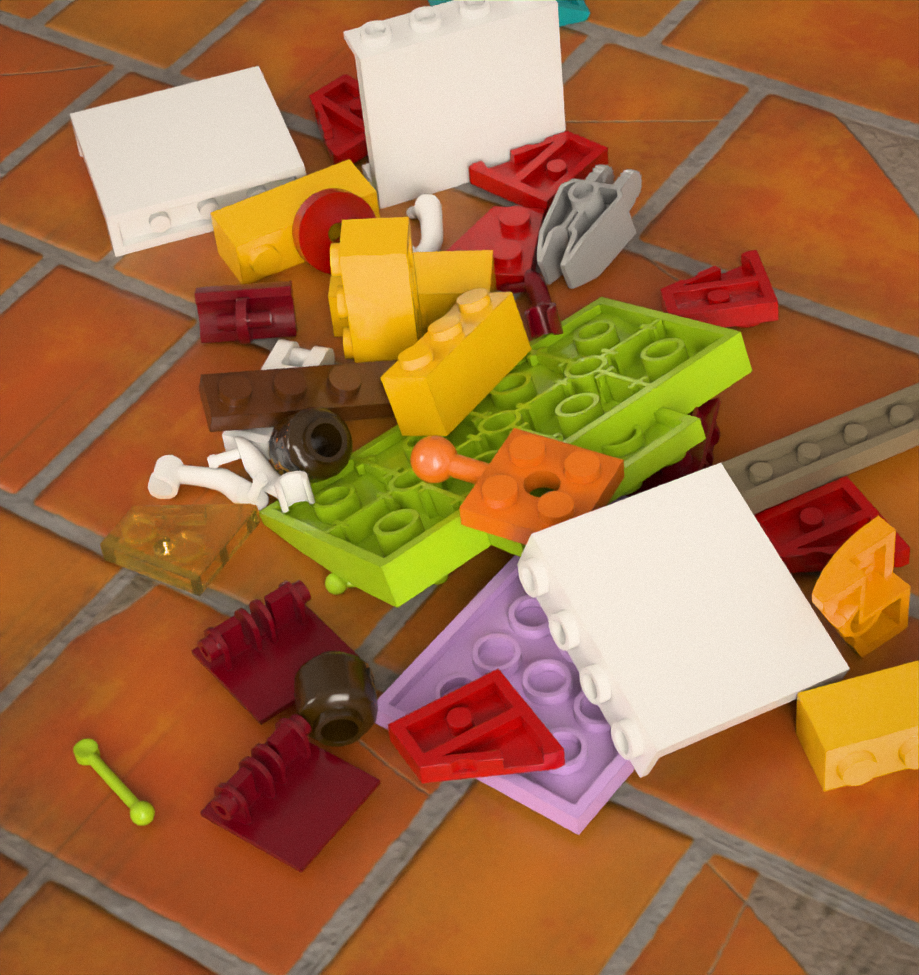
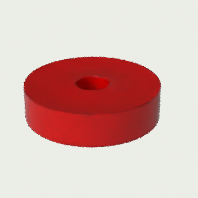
(316, 218)

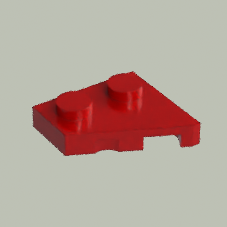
(511, 235)
(727, 299)

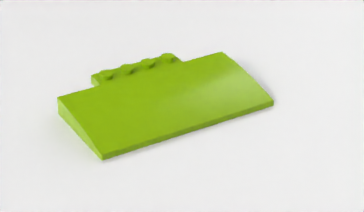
(606, 384)

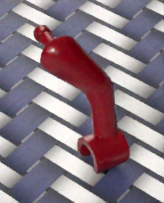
(543, 315)

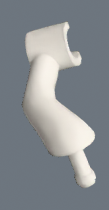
(429, 212)
(171, 472)
(288, 488)

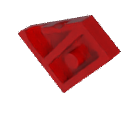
(340, 119)
(540, 169)
(818, 523)
(476, 734)

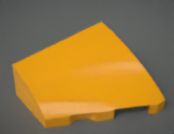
(862, 592)

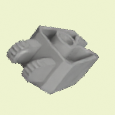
(587, 225)

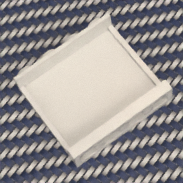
(455, 90)
(184, 154)
(677, 614)

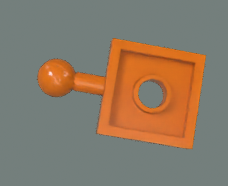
(523, 463)

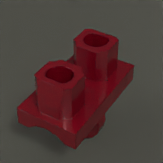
(246, 312)

